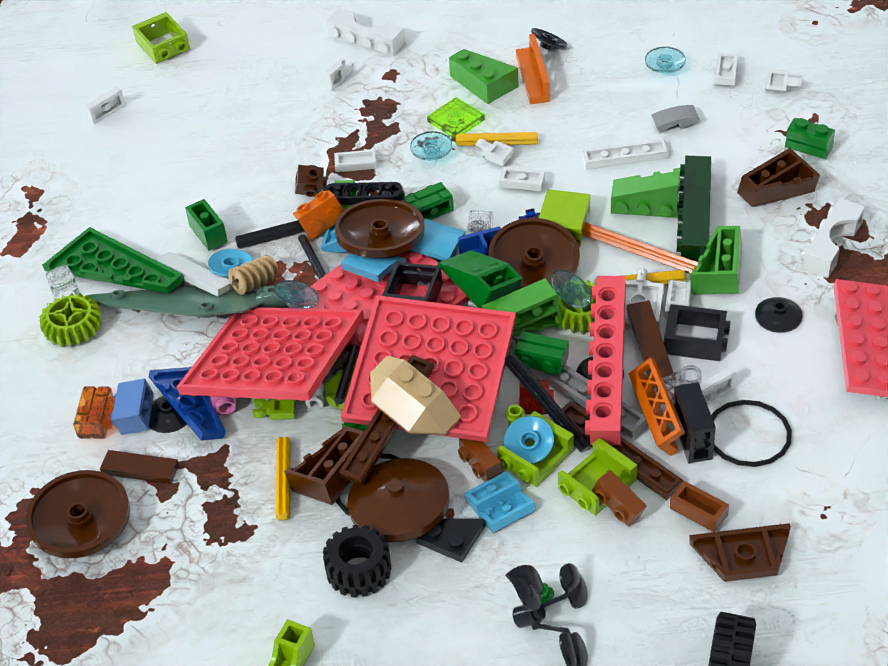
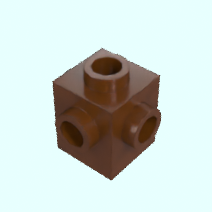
(309, 180)

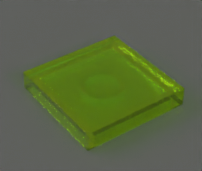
(455, 117)

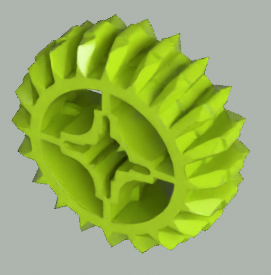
(576, 318)
(70, 319)

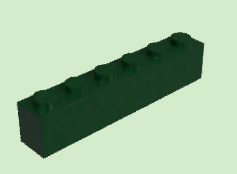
(696, 206)

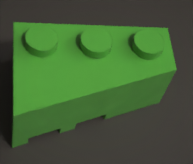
(483, 75)
(647, 195)
(720, 264)
(532, 307)

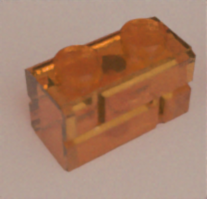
(94, 412)

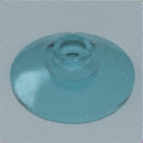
(665, 59)
(431, 145)
(571, 288)
(296, 294)

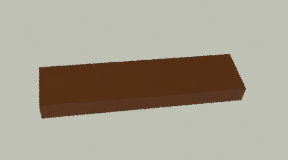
(649, 336)

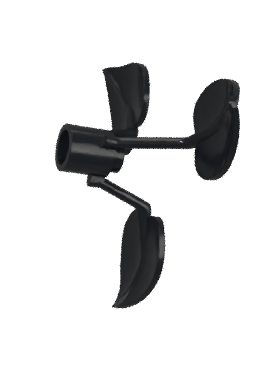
(532, 612)

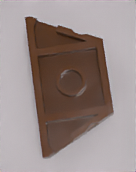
(743, 552)

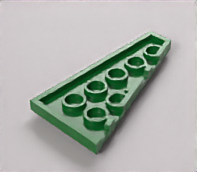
(110, 261)

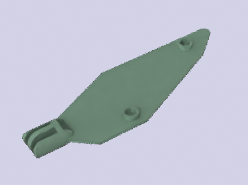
(190, 301)

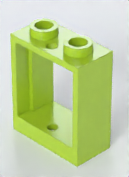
(163, 24)

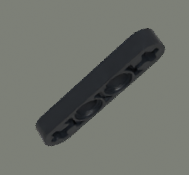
(386, 190)

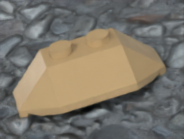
(411, 398)

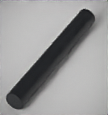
(311, 256)
(346, 374)

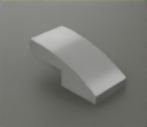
(683, 115)

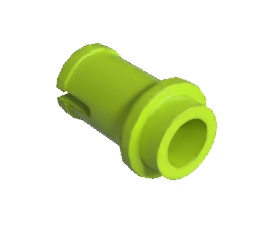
(513, 413)

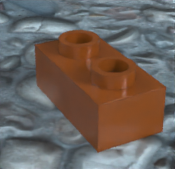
(480, 458)
(619, 498)
(699, 506)

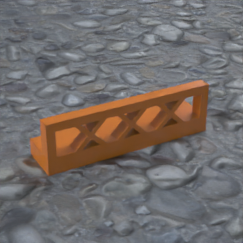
(533, 72)
(652, 409)

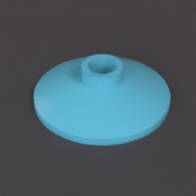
(227, 259)
(528, 429)

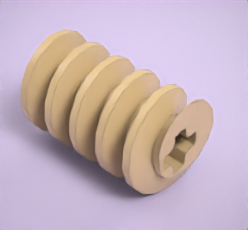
(253, 274)

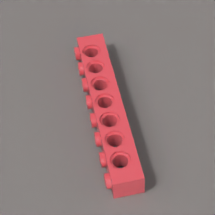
(607, 361)

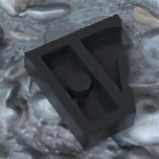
(453, 537)

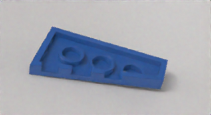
(195, 410)

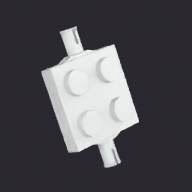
(643, 290)

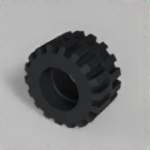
(360, 577)
(732, 640)

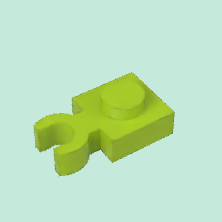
(275, 408)

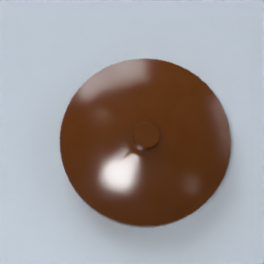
(379, 228)
(536, 249)
(400, 499)
(78, 514)

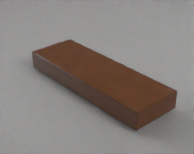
(139, 466)

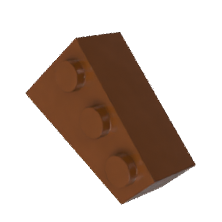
(778, 179)
(319, 473)

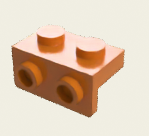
(318, 214)

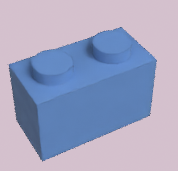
(132, 406)

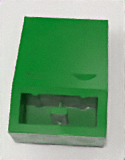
(481, 276)

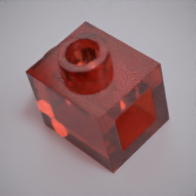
(527, 401)

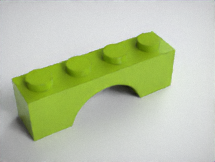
(292, 645)

